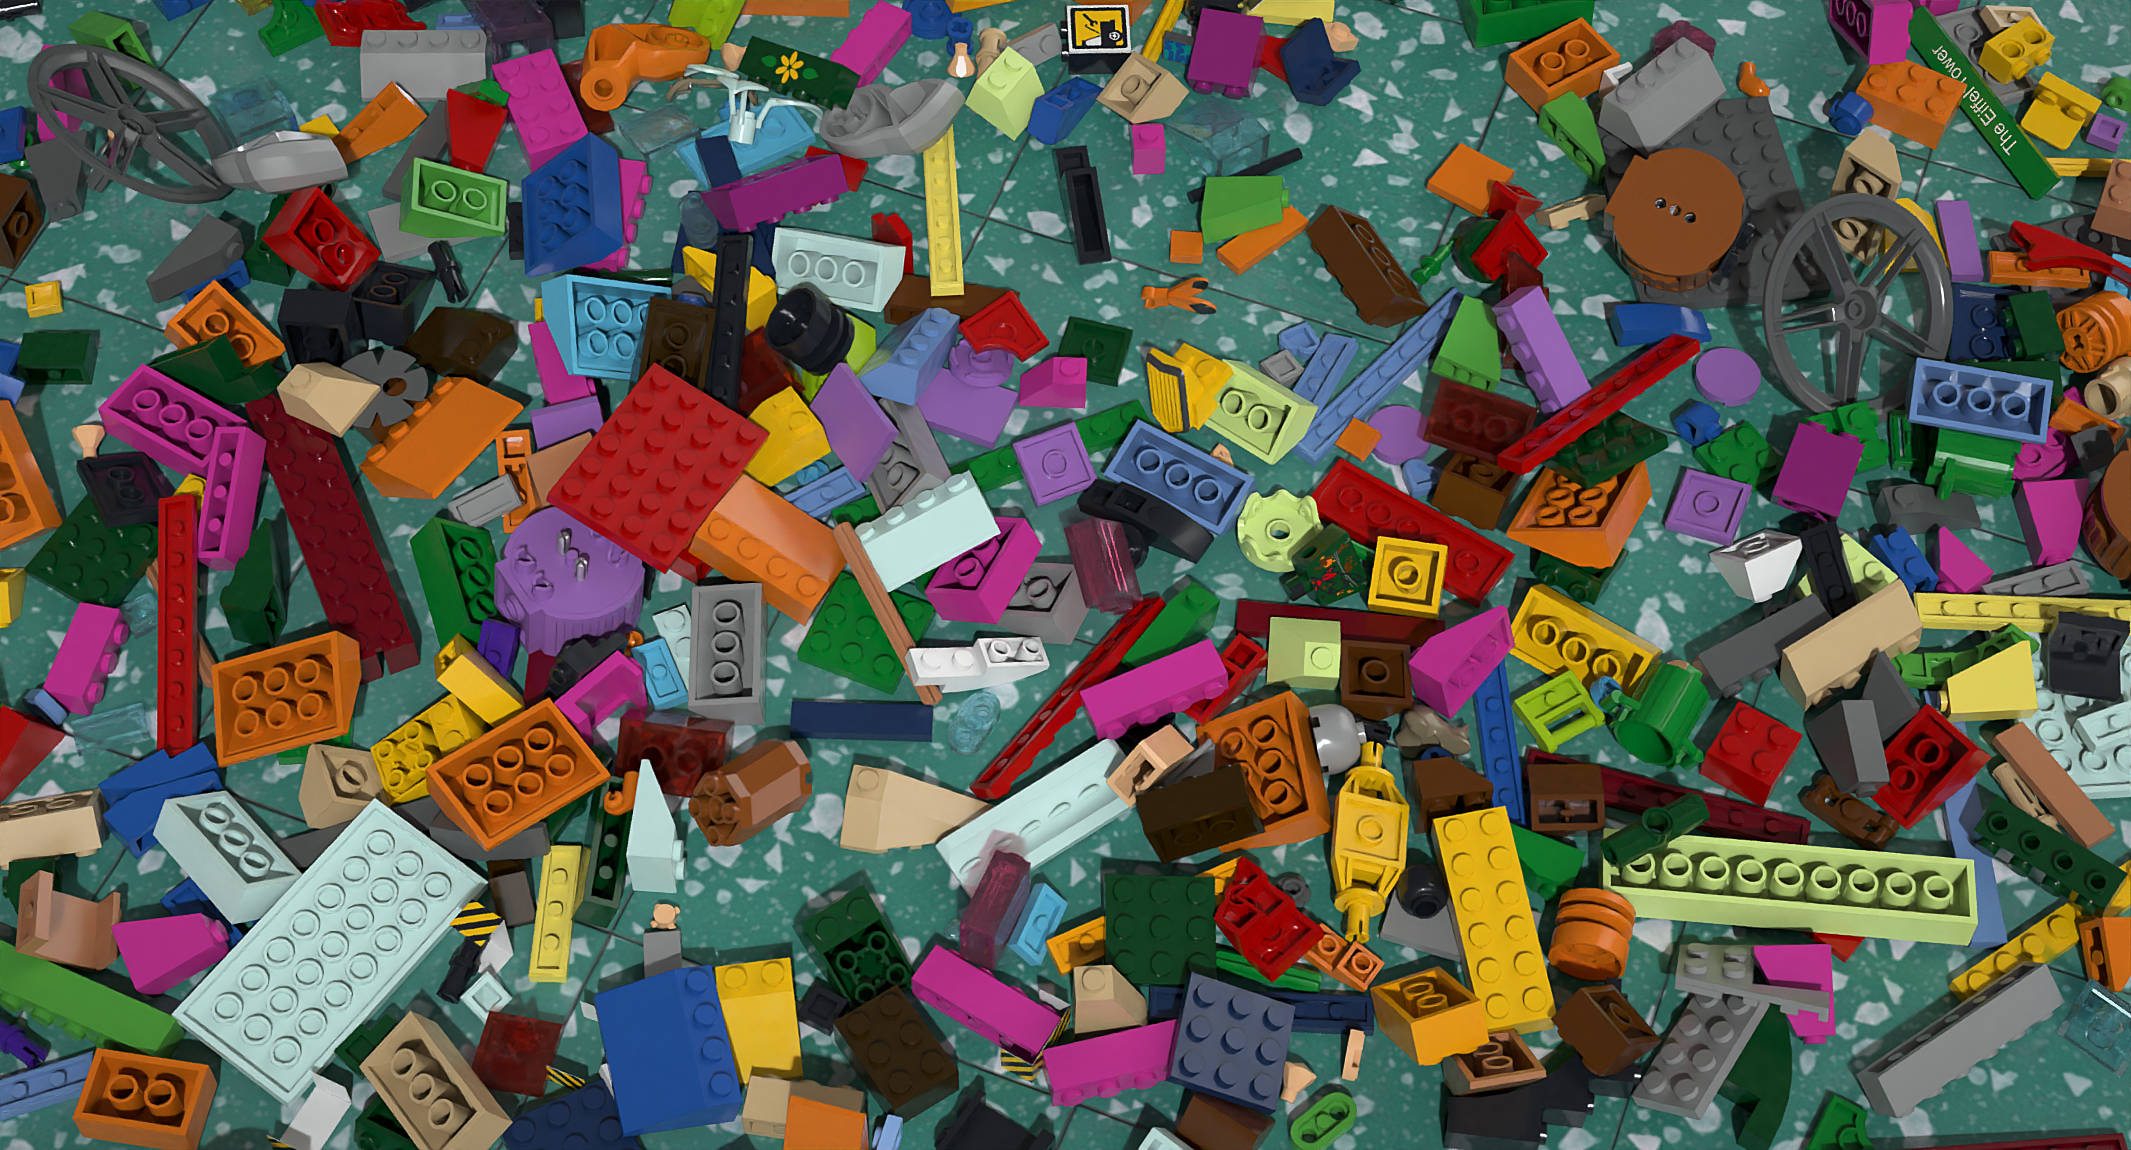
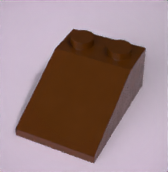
(1475, 491)

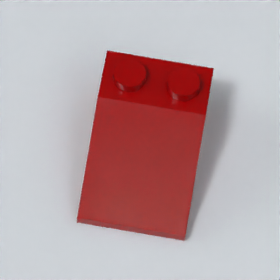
(320, 240)
(1927, 766)

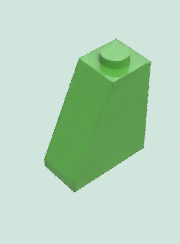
(110, 33)
(1241, 205)
(1471, 347)

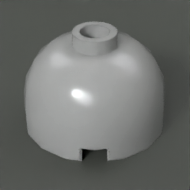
(1336, 737)

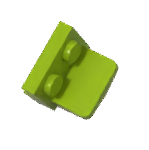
(708, 17)

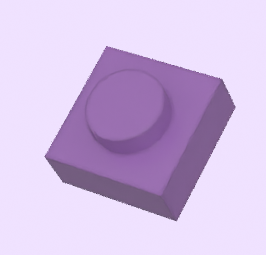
(2106, 132)

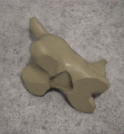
(1426, 730)

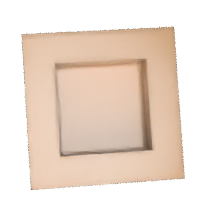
(1340, 37)

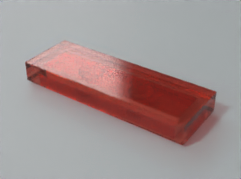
(596, 121)

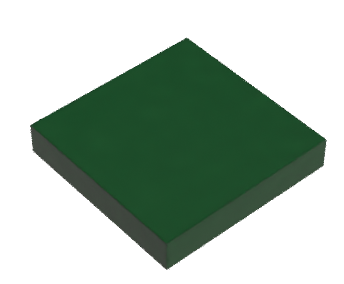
(1101, 344)

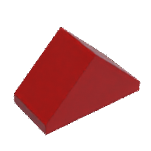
(1511, 197)

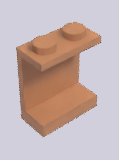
(65, 926)

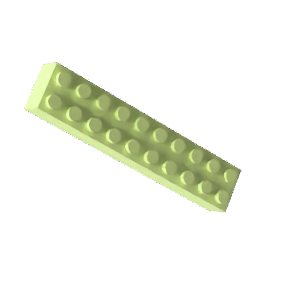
(1801, 888)

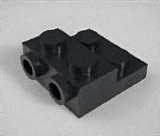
(578, 661)

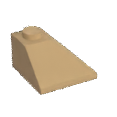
(1142, 91)
(326, 396)
(338, 785)

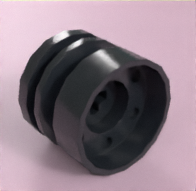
(809, 332)

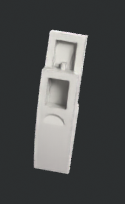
(977, 667)

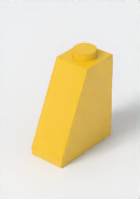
(476, 682)

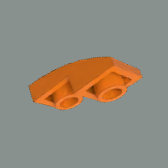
(1344, 962)

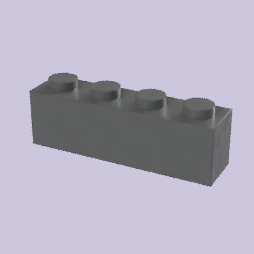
(1758, 648)

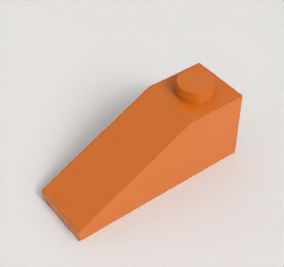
(380, 124)
(511, 453)

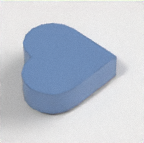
(1299, 341)
(1420, 478)
(44, 706)

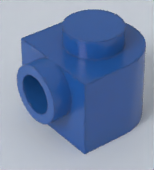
(1851, 114)
(1698, 424)

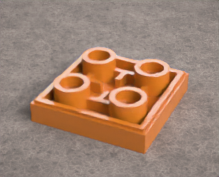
(1468, 179)

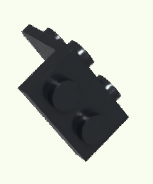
(2085, 655)

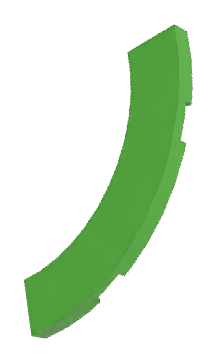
(1933, 669)

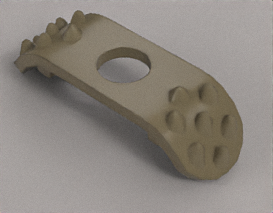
(685, 86)

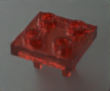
(516, 1053)

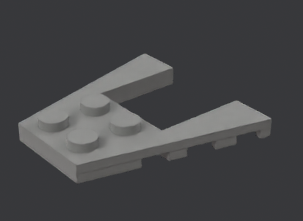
(1730, 970)

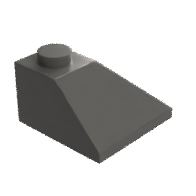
(1891, 698)

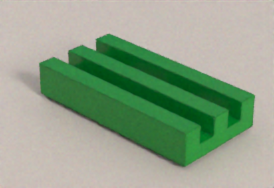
(1907, 460)

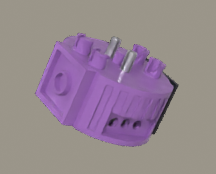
(568, 583)

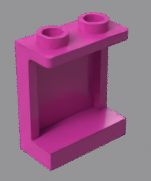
(602, 694)

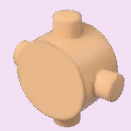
(665, 917)

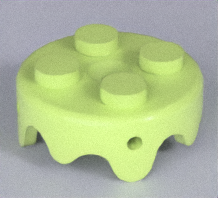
(1277, 512)

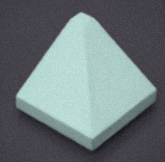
(484, 996)

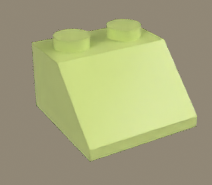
(1007, 93)
(1867, 572)

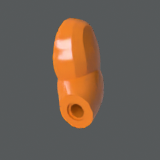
(627, 53)

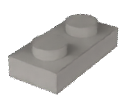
(1037, 44)

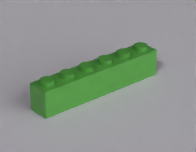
(84, 1007)

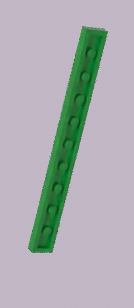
(1001, 466)

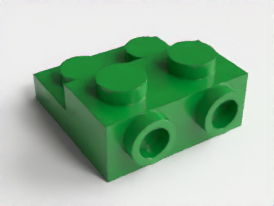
(1862, 423)

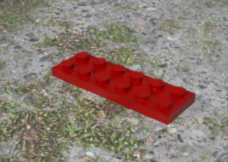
(1374, 509)

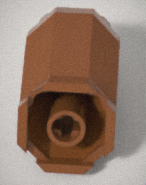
(751, 792)

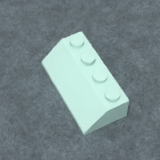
(837, 267)
(927, 530)
(225, 854)

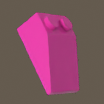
(1460, 660)

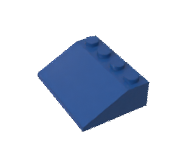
(572, 208)
(668, 1052)

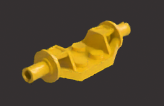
(1367, 841)

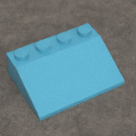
(597, 322)

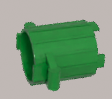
(1970, 463)
(1660, 716)

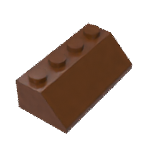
(1365, 268)

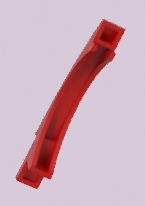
(2052, 250)

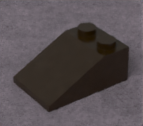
(676, 339)
(462, 344)

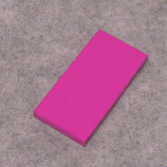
(2049, 460)

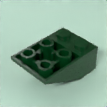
(256, 593)
(855, 948)

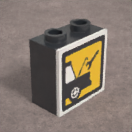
(1096, 38)

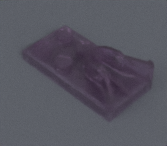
(510, 22)

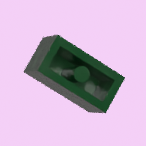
(2032, 327)
(57, 358)

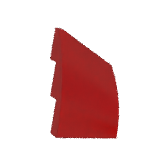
(346, 21)
(1264, 922)

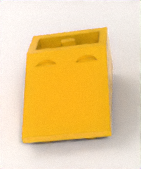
(422, 742)

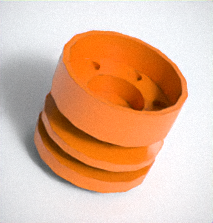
(2096, 331)
(1592, 934)

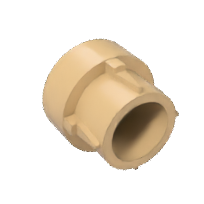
(2111, 390)

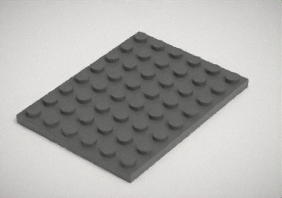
(1749, 144)

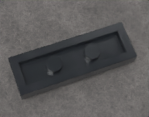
(1830, 568)

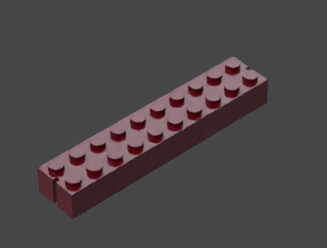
(333, 538)

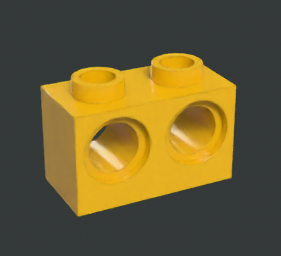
(2016, 50)

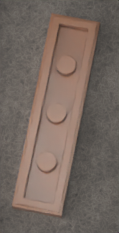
(2053, 786)

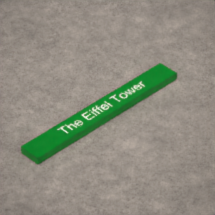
(1983, 105)

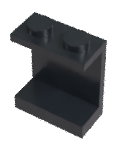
(985, 1129)

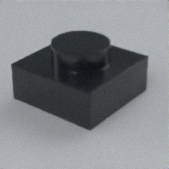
(822, 1009)

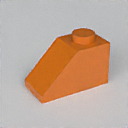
(2107, 951)

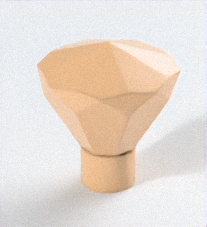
(731, 55)
(961, 63)
(88, 439)
(1296, 1078)

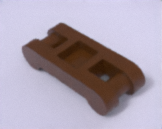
(1849, 815)

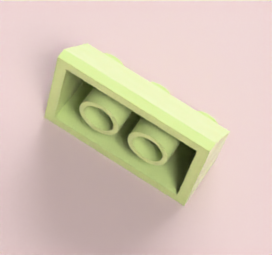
(1260, 413)

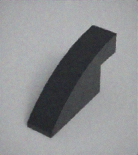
(1082, 205)

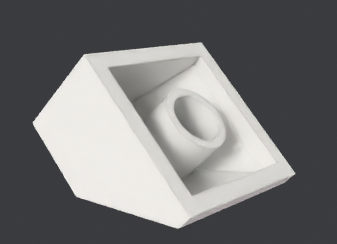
(1758, 563)

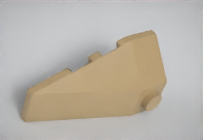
(900, 811)

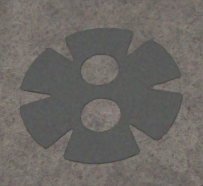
(392, 365)

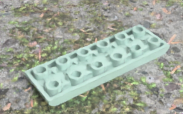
(1041, 817)

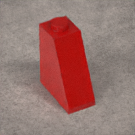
(472, 131)
(23, 746)

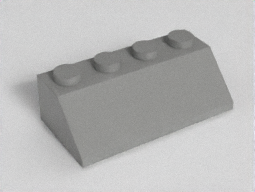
(422, 61)
(1662, 97)
(911, 461)
(728, 653)

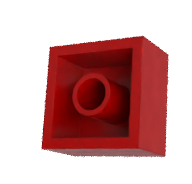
(1750, 754)

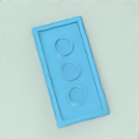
(780, 135)

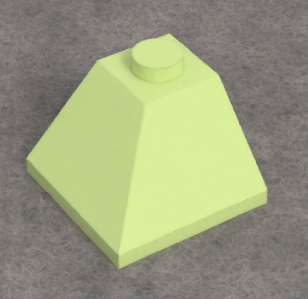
(1303, 653)

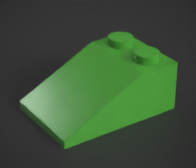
(451, 202)

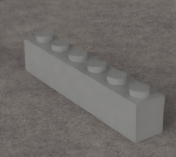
(1960, 1039)

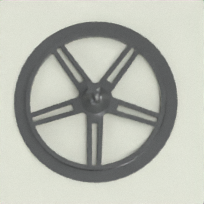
(127, 123)
(1855, 304)

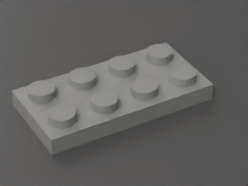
(1698, 1055)

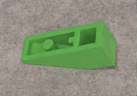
(1573, 129)

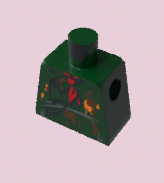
(1327, 568)

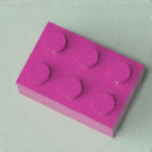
(985, 578)

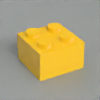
(1408, 578)

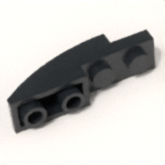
(1162, 523)

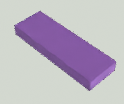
(1959, 241)

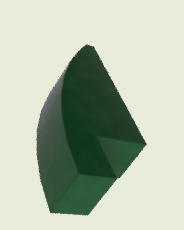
(217, 372)
(1762, 1080)

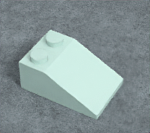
(653, 846)

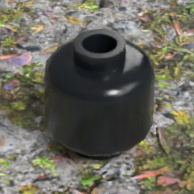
(1422, 891)

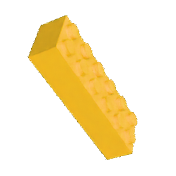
(1493, 920)

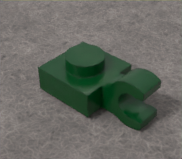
(363, 1043)

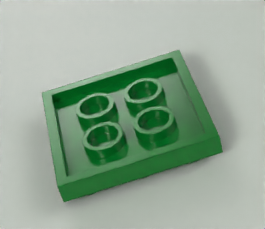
(852, 641)

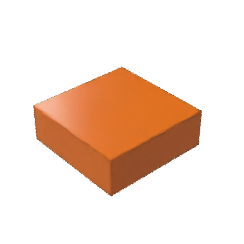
(1186, 247)
(1358, 439)

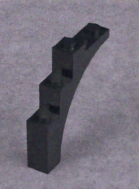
(1521, 1117)

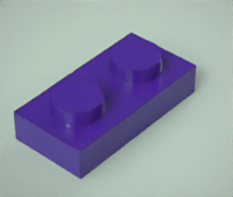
(499, 645)

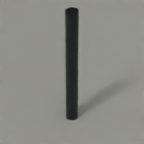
(1255, 170)

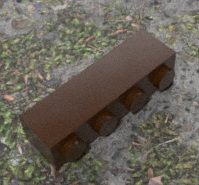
(914, 296)

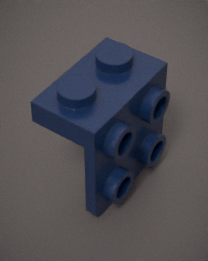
(1312, 67)

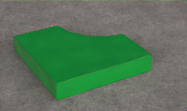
(290, 26)
(1841, 1128)

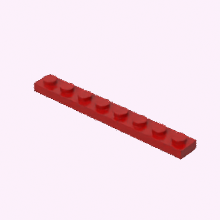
(1598, 404)
(177, 625)
(1064, 703)

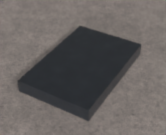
(122, 488)

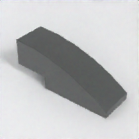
(526, 844)

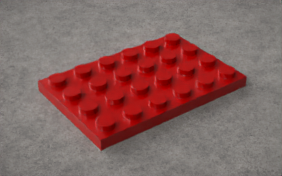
(658, 468)

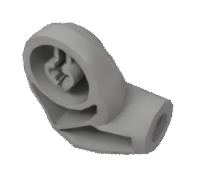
(892, 120)
(281, 163)

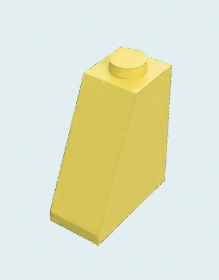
(1992, 688)

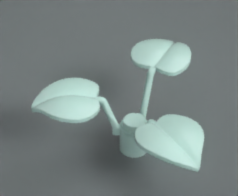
(743, 122)

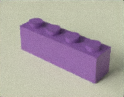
(1541, 349)

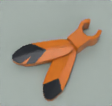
(1180, 296)

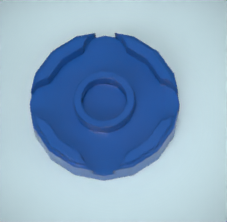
(929, 17)

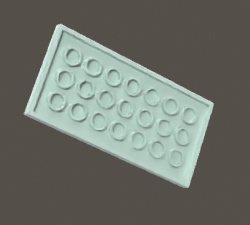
(329, 952)

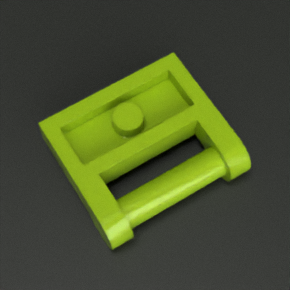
(1553, 702)

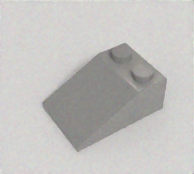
(1046, 604)

